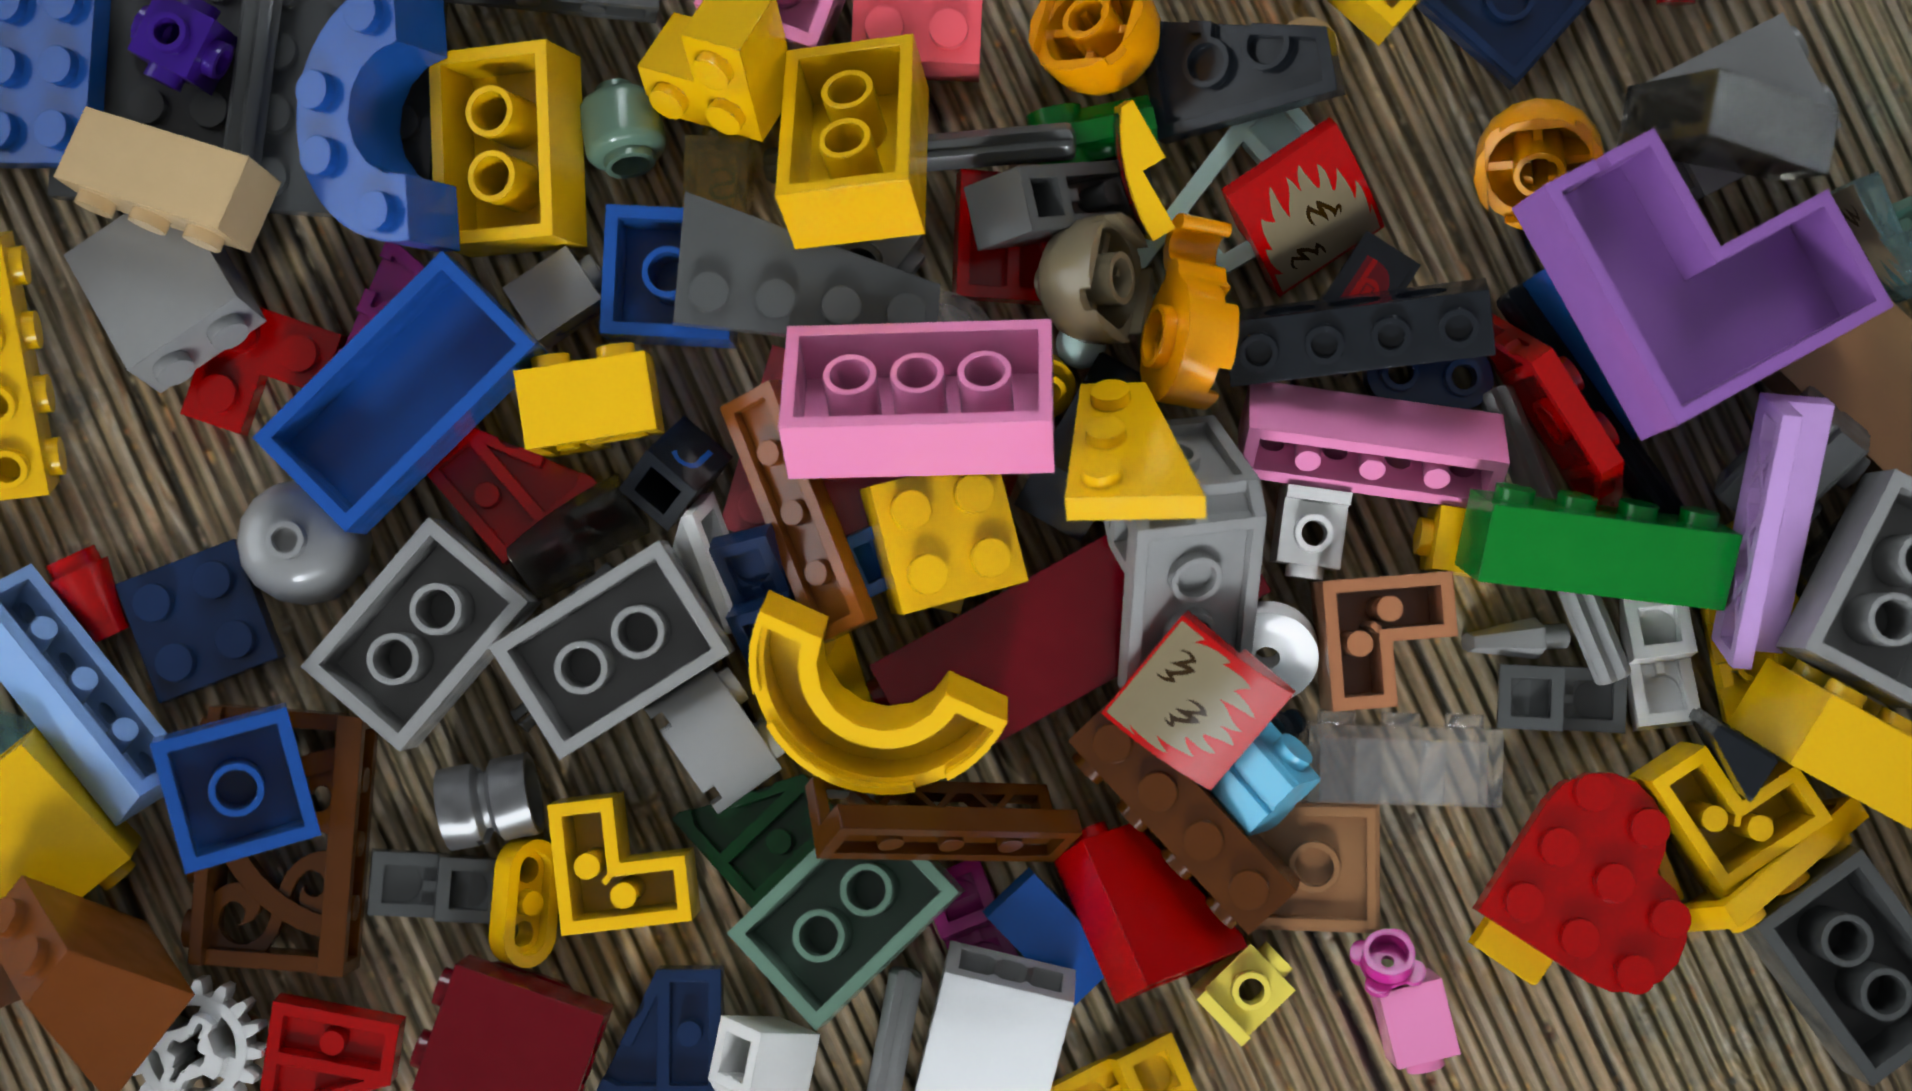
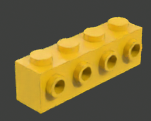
(28, 452)

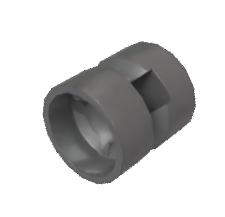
(478, 803)

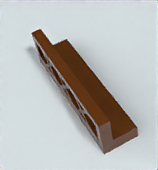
(941, 831)

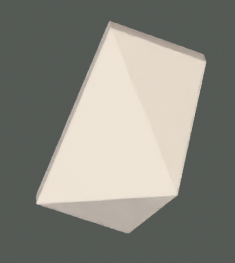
(692, 544)

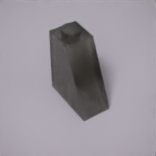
(1733, 124)

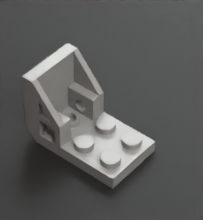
(1194, 563)

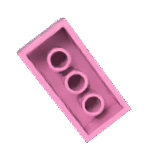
(918, 399)

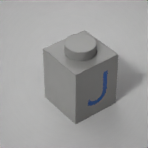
(557, 295)

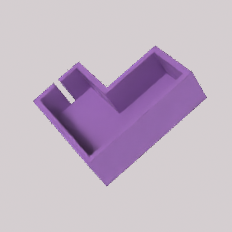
(1672, 308)

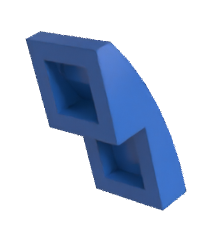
(1045, 929)

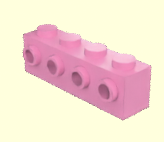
(1371, 444)

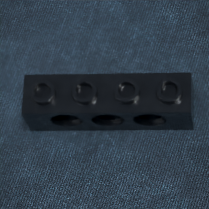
(1364, 332)

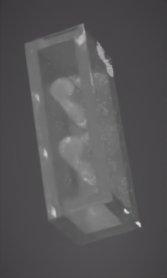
(1405, 760)

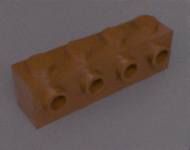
(1199, 835)

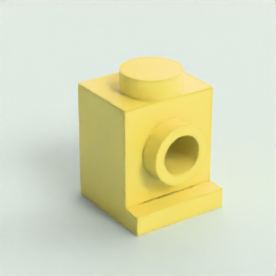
(1220, 989)

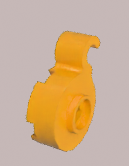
(1190, 323)

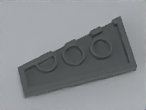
(751, 279)

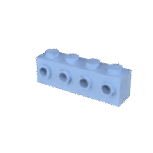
(76, 697)

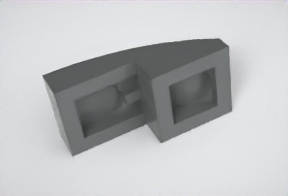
(1558, 699)
(430, 885)

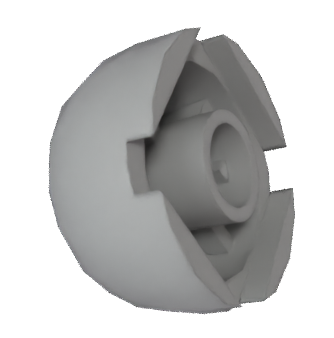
(297, 548)

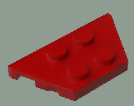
(1569, 430)

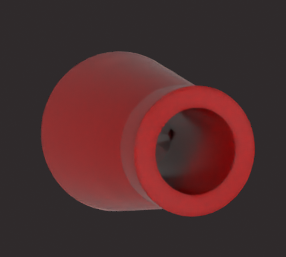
(89, 592)

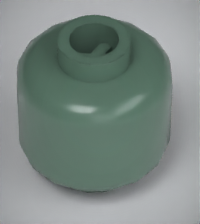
(621, 129)

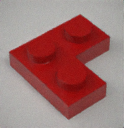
(232, 383)

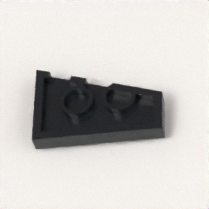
(1234, 74)

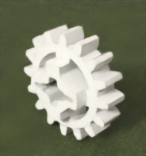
(172, 1061)

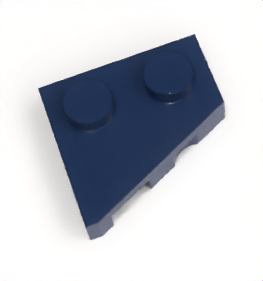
(671, 1033)

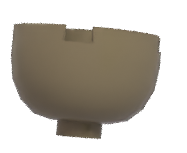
(1095, 280)

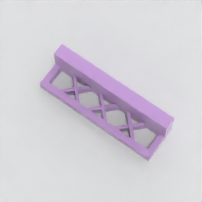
(1775, 521)

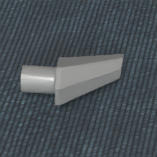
(1518, 639)

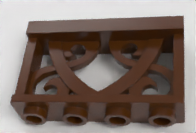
(335, 913)

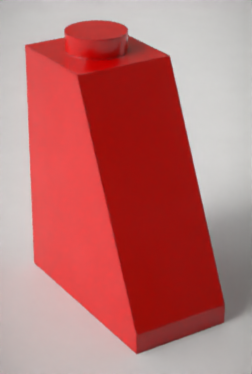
(1139, 912)

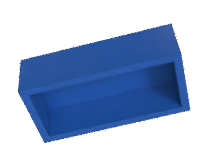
(399, 395)

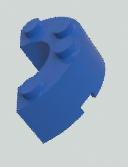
(352, 122)

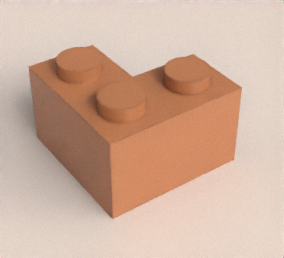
(1357, 631)

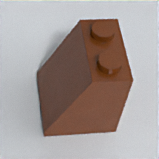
(90, 978)

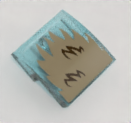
(1878, 232)

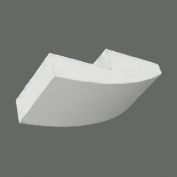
(1659, 652)

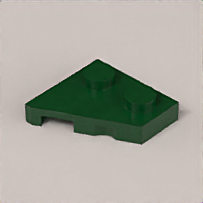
(755, 837)

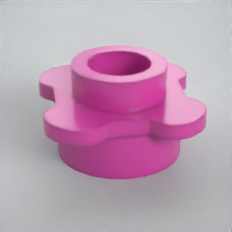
(1391, 945)

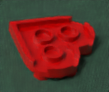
(1589, 885)

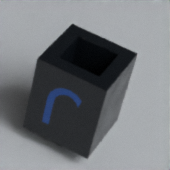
(675, 472)

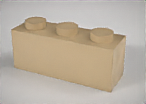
(167, 181)

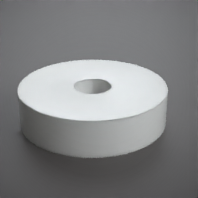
(1292, 638)

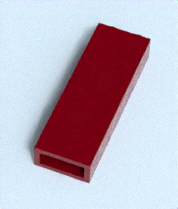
(1031, 642)

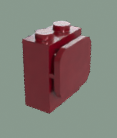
(508, 1031)

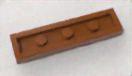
(802, 516)

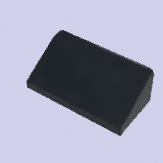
(1739, 757)

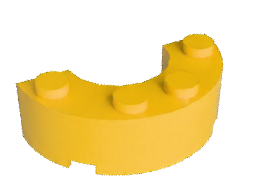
(856, 740)

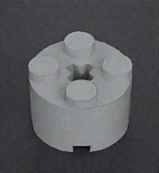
(716, 736)

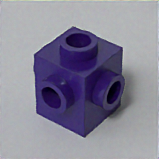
(182, 43)

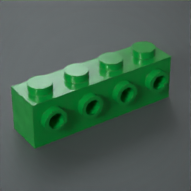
(1598, 548)

